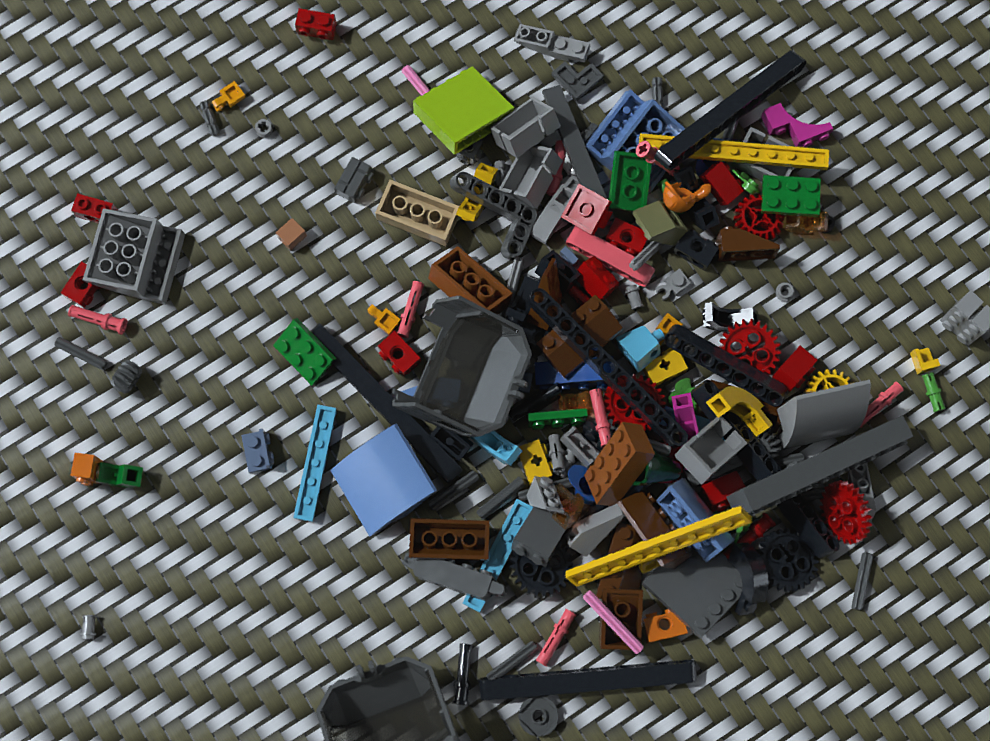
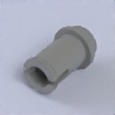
(634, 297)
(88, 627)

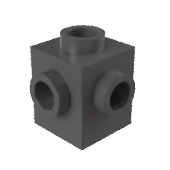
(471, 153)

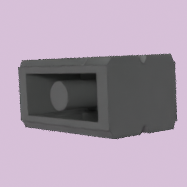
(353, 180)

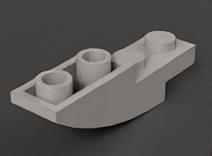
(550, 44)
(551, 216)

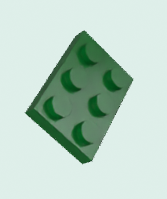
(629, 181)
(791, 195)
(304, 351)
(557, 418)

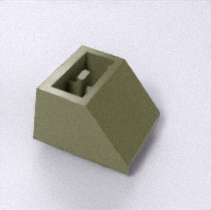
(660, 223)

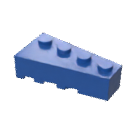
(580, 378)

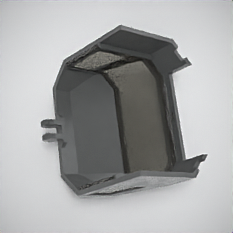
(470, 371)
(387, 705)

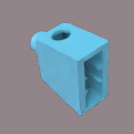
(640, 346)

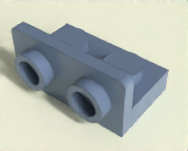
(257, 451)

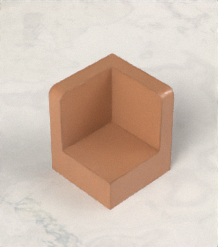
(291, 234)

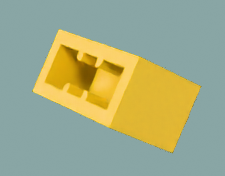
(675, 367)
(535, 450)

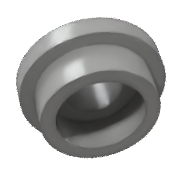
(785, 286)

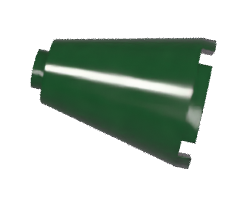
(659, 470)

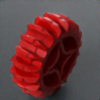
(765, 222)

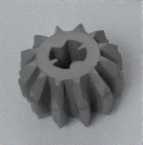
(126, 376)
(770, 442)

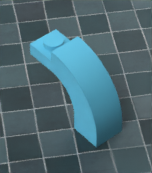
(498, 447)

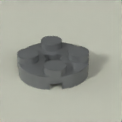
(538, 727)

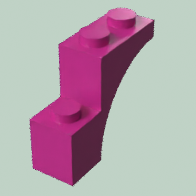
(802, 134)
(685, 414)

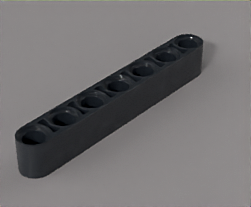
(729, 373)

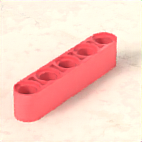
(609, 255)

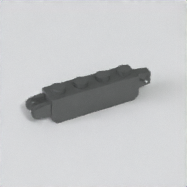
(456, 577)

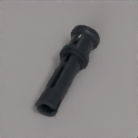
(462, 684)

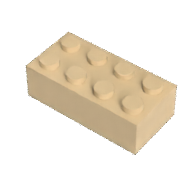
(417, 212)

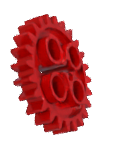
(741, 335)
(612, 399)
(846, 512)

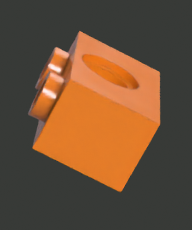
(85, 468)
(655, 633)

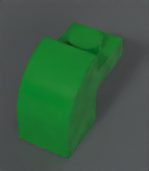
(119, 475)

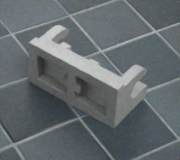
(579, 446)

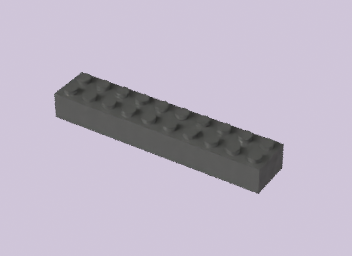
(821, 467)

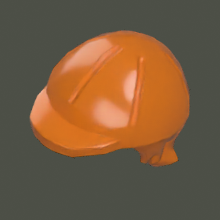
(682, 199)

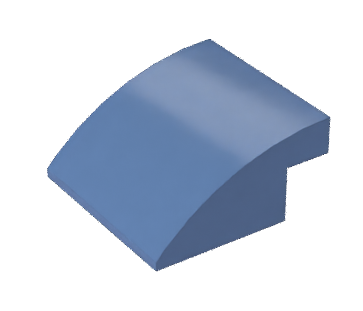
(622, 129)
(383, 480)
(687, 507)

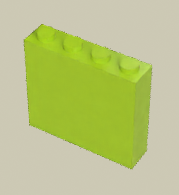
(461, 109)

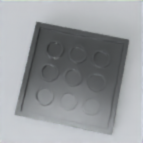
(697, 590)

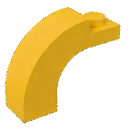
(469, 209)
(742, 404)

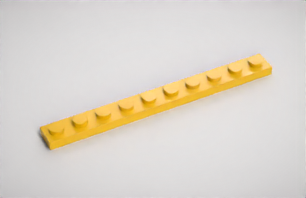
(752, 153)
(659, 546)

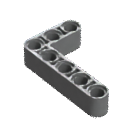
(499, 207)

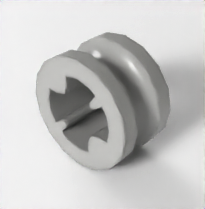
(259, 124)

